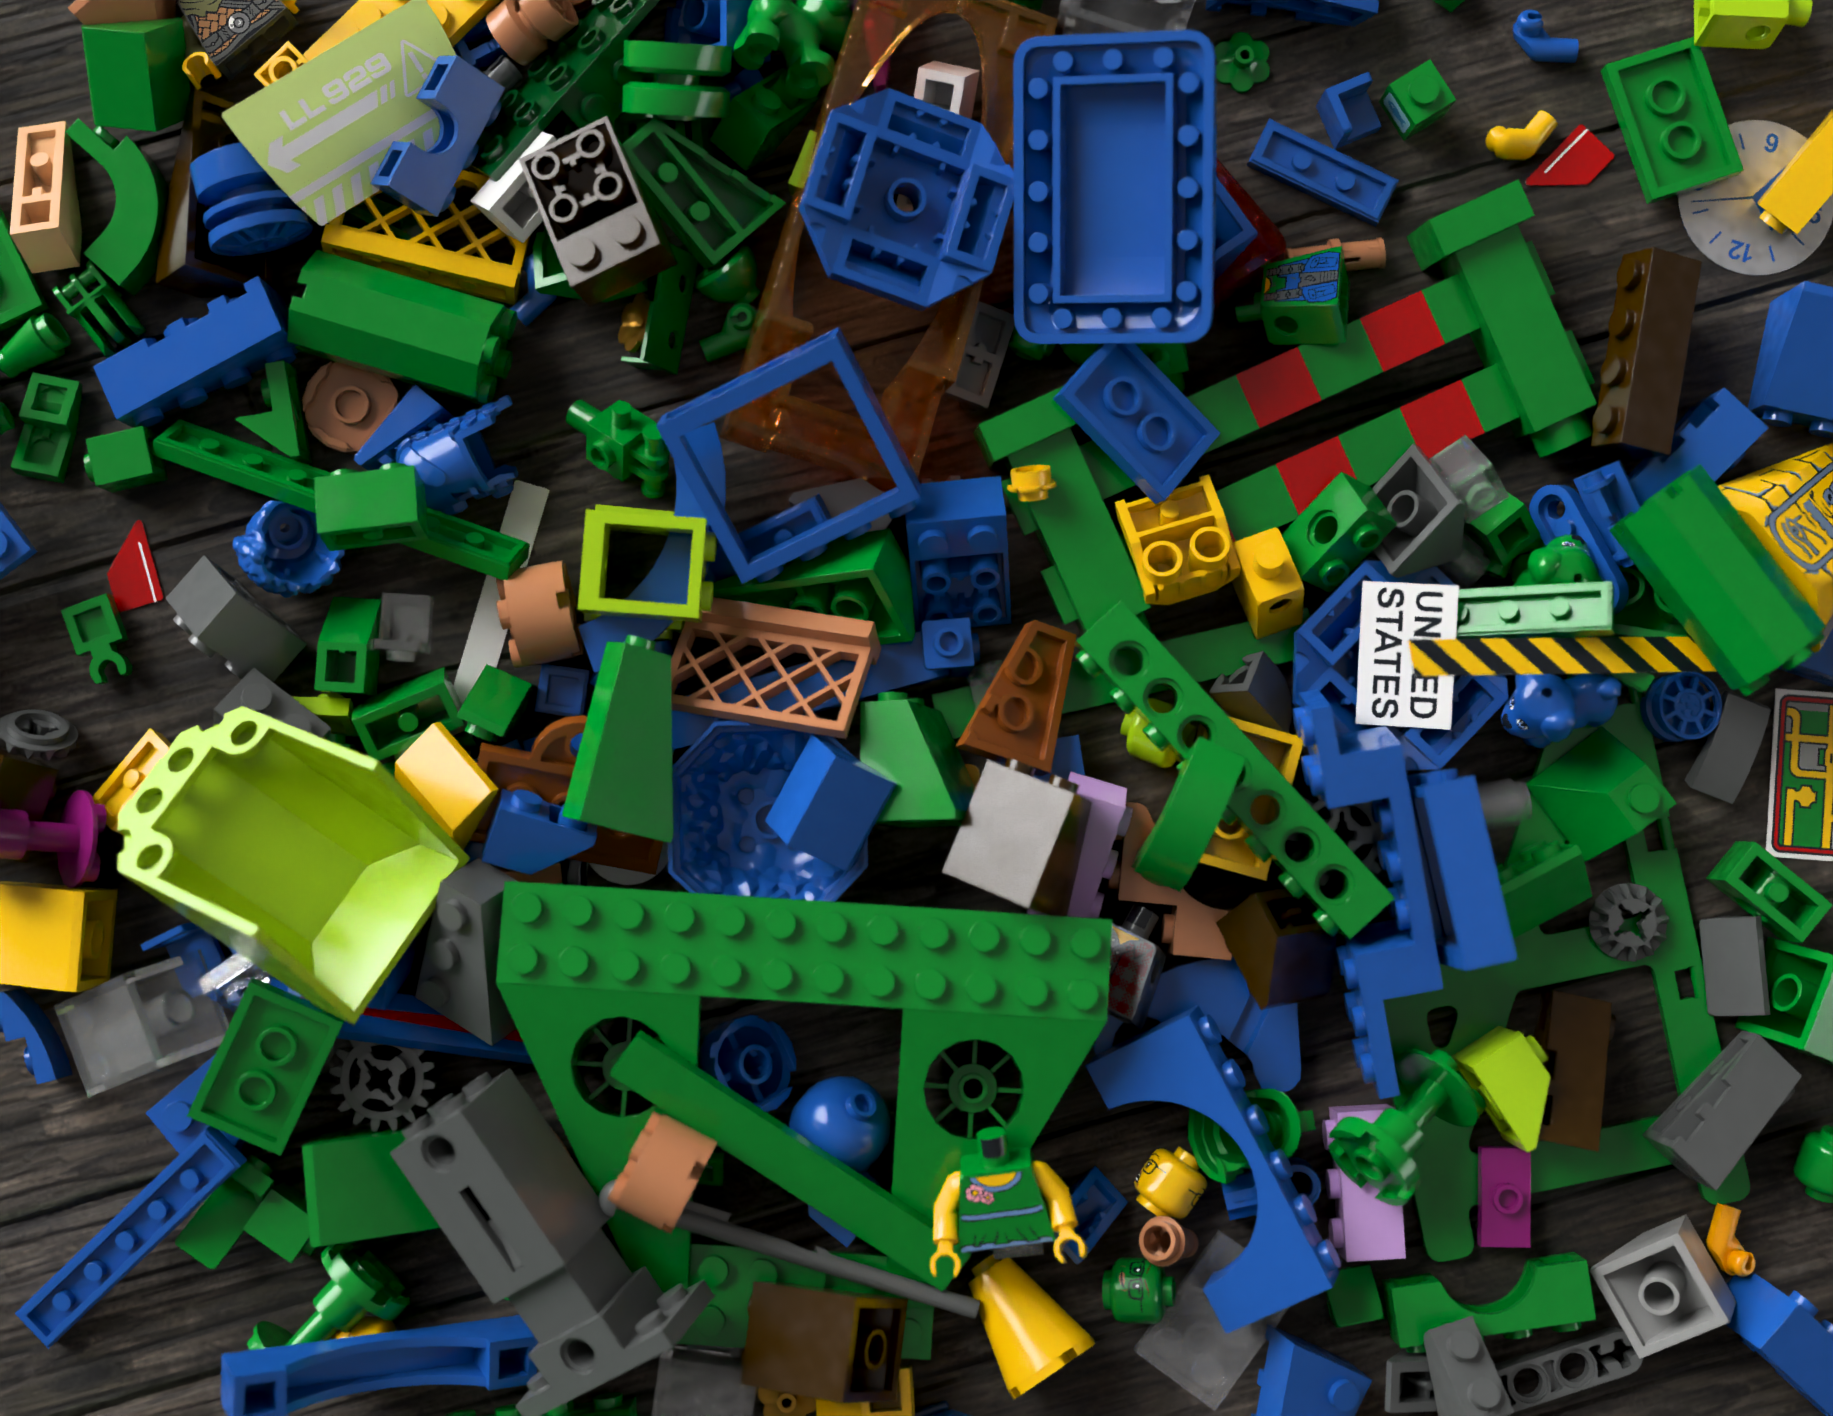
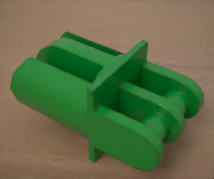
(96, 306)

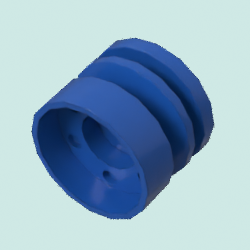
(246, 204)

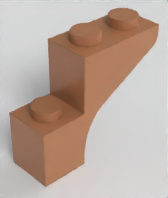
(1191, 925)

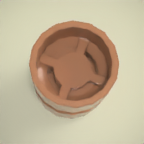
(525, 26)

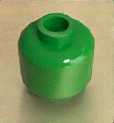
(1815, 1164)

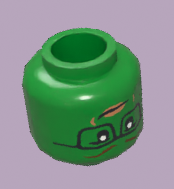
(1137, 1291)

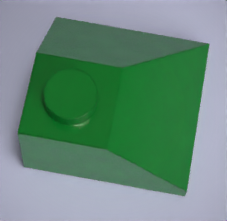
(1599, 793)

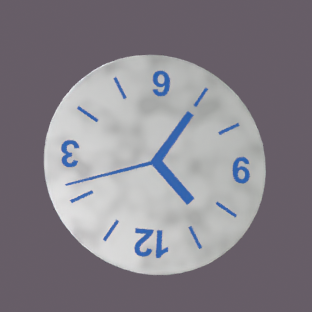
(1726, 214)

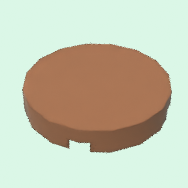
(347, 405)

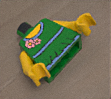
(1002, 1202)

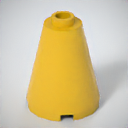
(1024, 1325)

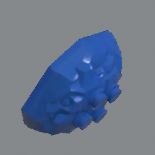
(720, 813)

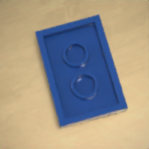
(1137, 417)

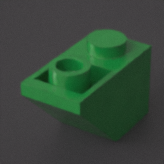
(760, 120)
(345, 648)
(495, 704)

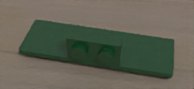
(577, 78)

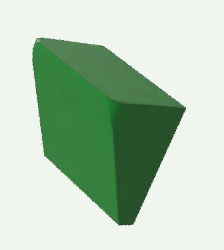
(1354, 1297)

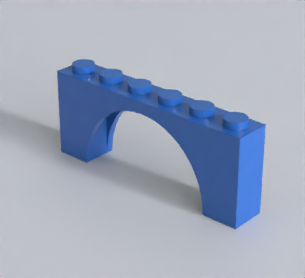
(1187, 1066)

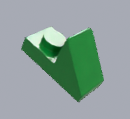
(285, 424)

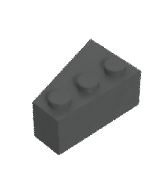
(464, 951)

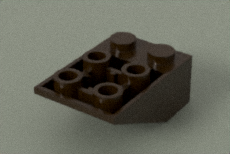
(597, 212)

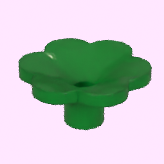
(1238, 71)

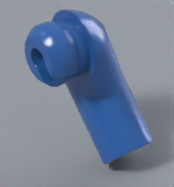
(1537, 44)
(532, 303)

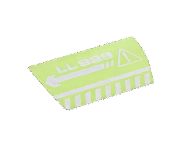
(338, 114)

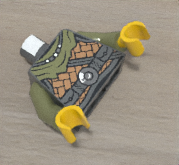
(231, 34)

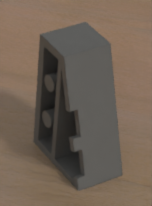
(1724, 1110)

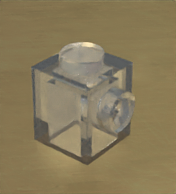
(1470, 477)

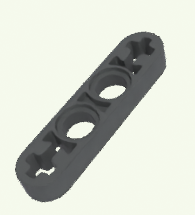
(1548, 1361)

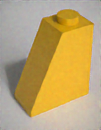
(1802, 184)

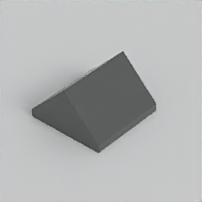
(1425, 513)

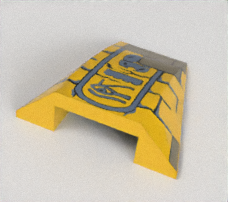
(1793, 518)

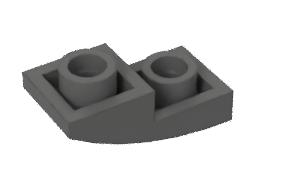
(1730, 748)

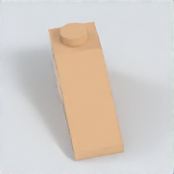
(46, 199)

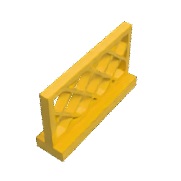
(432, 263)

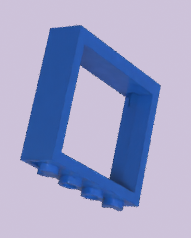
(756, 383)
(1459, 871)

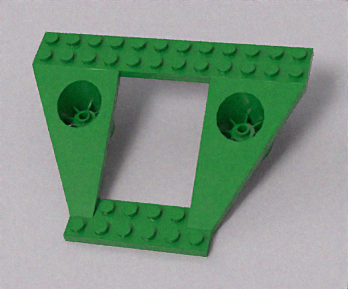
(608, 953)

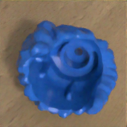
(288, 557)

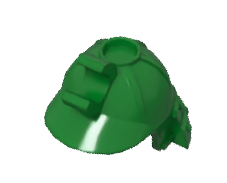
(1220, 1154)

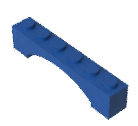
(299, 1375)

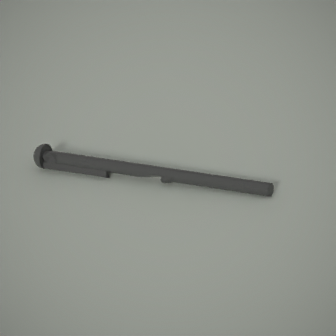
(714, 1224)

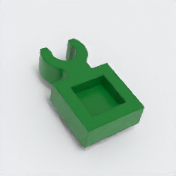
(96, 630)

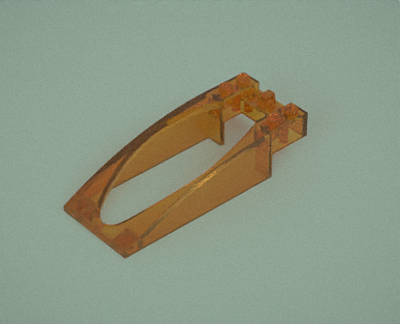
(913, 397)

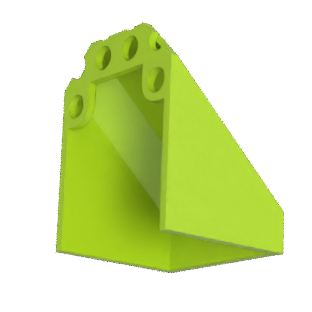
(289, 854)

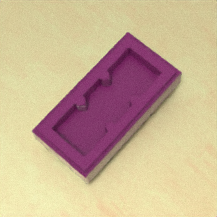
(1504, 1197)

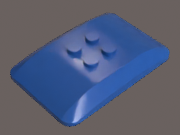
(1114, 187)

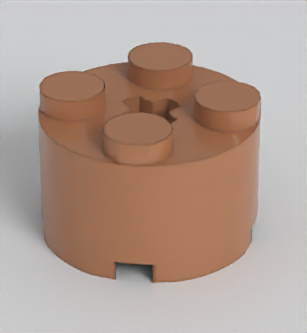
(540, 613)
(662, 1171)

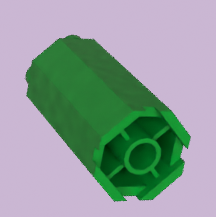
(401, 327)
(1719, 581)

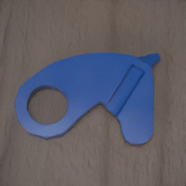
(1221, 991)

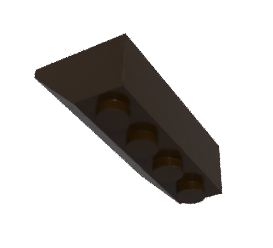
(1645, 355)

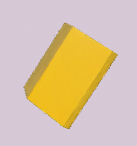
(446, 782)

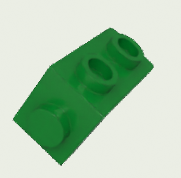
(225, 1213)

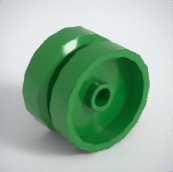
(676, 82)

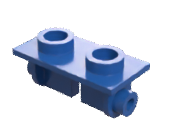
(1608, 499)

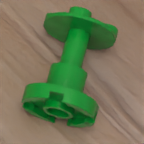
(1384, 1149)
(355, 1289)

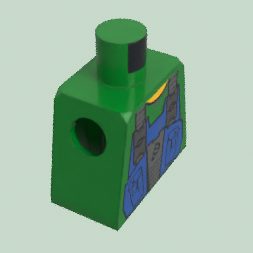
(1301, 299)

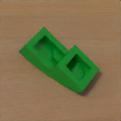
(49, 427)

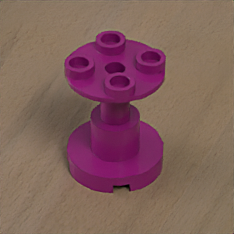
(72, 838)

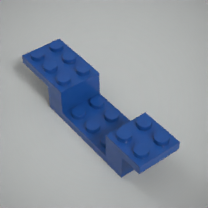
(1390, 955)

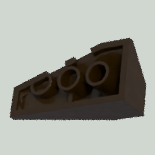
(183, 243)

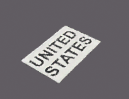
(1386, 682)

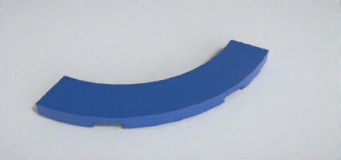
(670, 574)

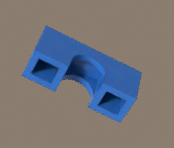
(464, 105)

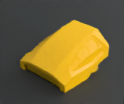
(1180, 543)

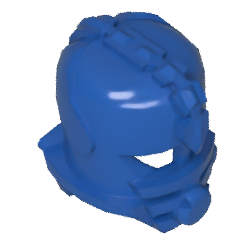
(457, 460)

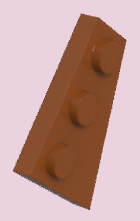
(1025, 700)

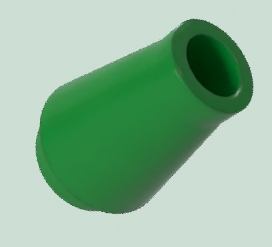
(34, 344)

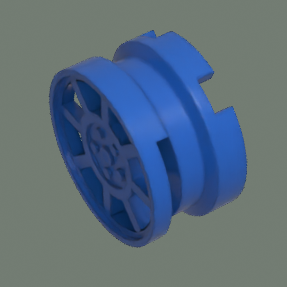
(1679, 707)

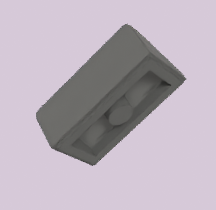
(1734, 966)

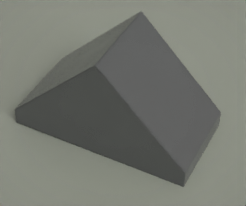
(1409, 1384)

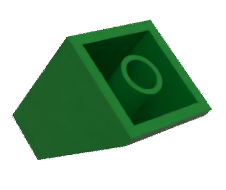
(920, 755)
(1798, 999)
(359, 1189)

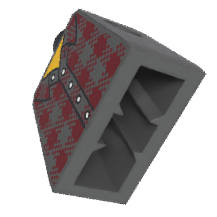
(1134, 967)

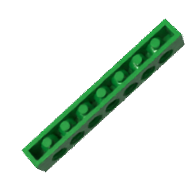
(1361, 892)

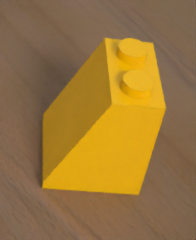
(56, 935)

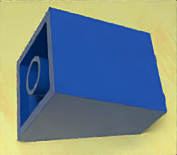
(1797, 361)

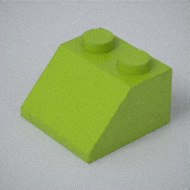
(1511, 1080)

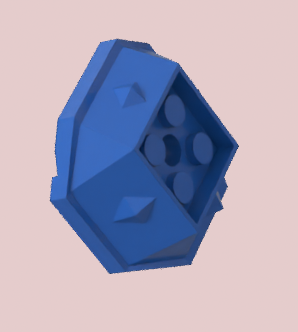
(939, 163)
(1329, 657)

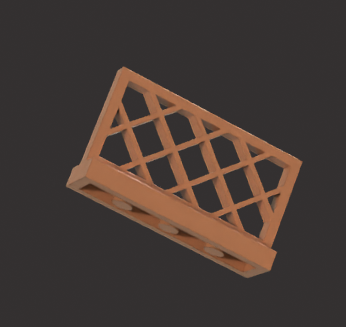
(784, 632)

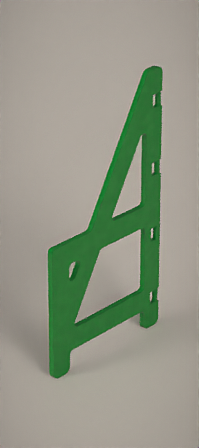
(1485, 1000)

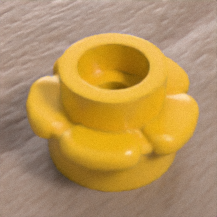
(1031, 482)

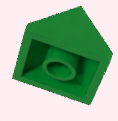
(137, 73)

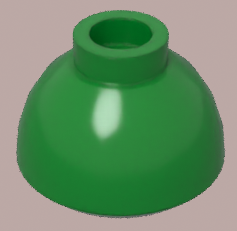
(731, 278)

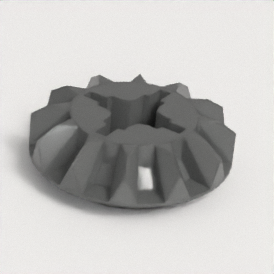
(37, 734)
(1606, 918)

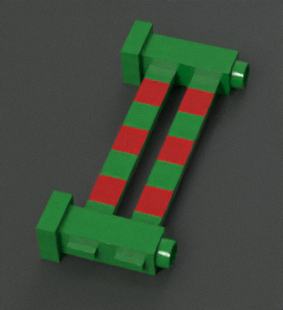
(1489, 290)

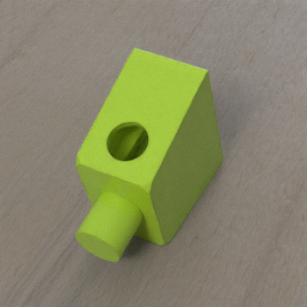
(1746, 22)

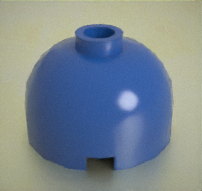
(750, 1059)
(844, 1120)

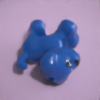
(1549, 708)

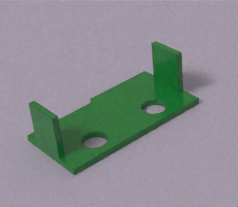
(667, 314)

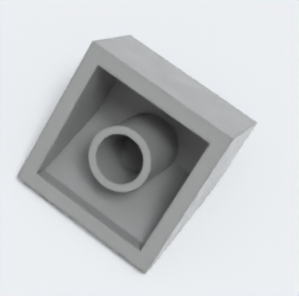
(1664, 1287)

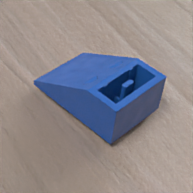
(960, 552)

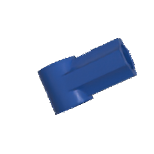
(1241, 1193)

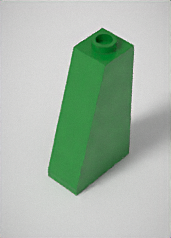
(626, 745)

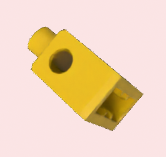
(1266, 578)

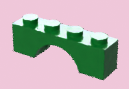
(1549, 1293)

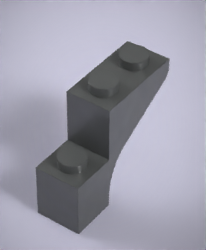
(1464, 1372)

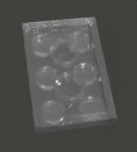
(1190, 1339)

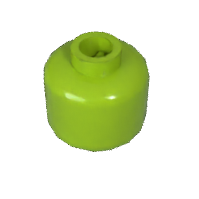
(1141, 747)

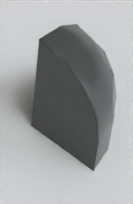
(1256, 693)

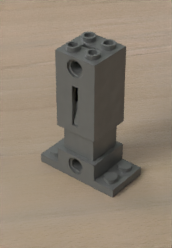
(536, 1236)

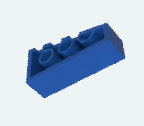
(198, 356)

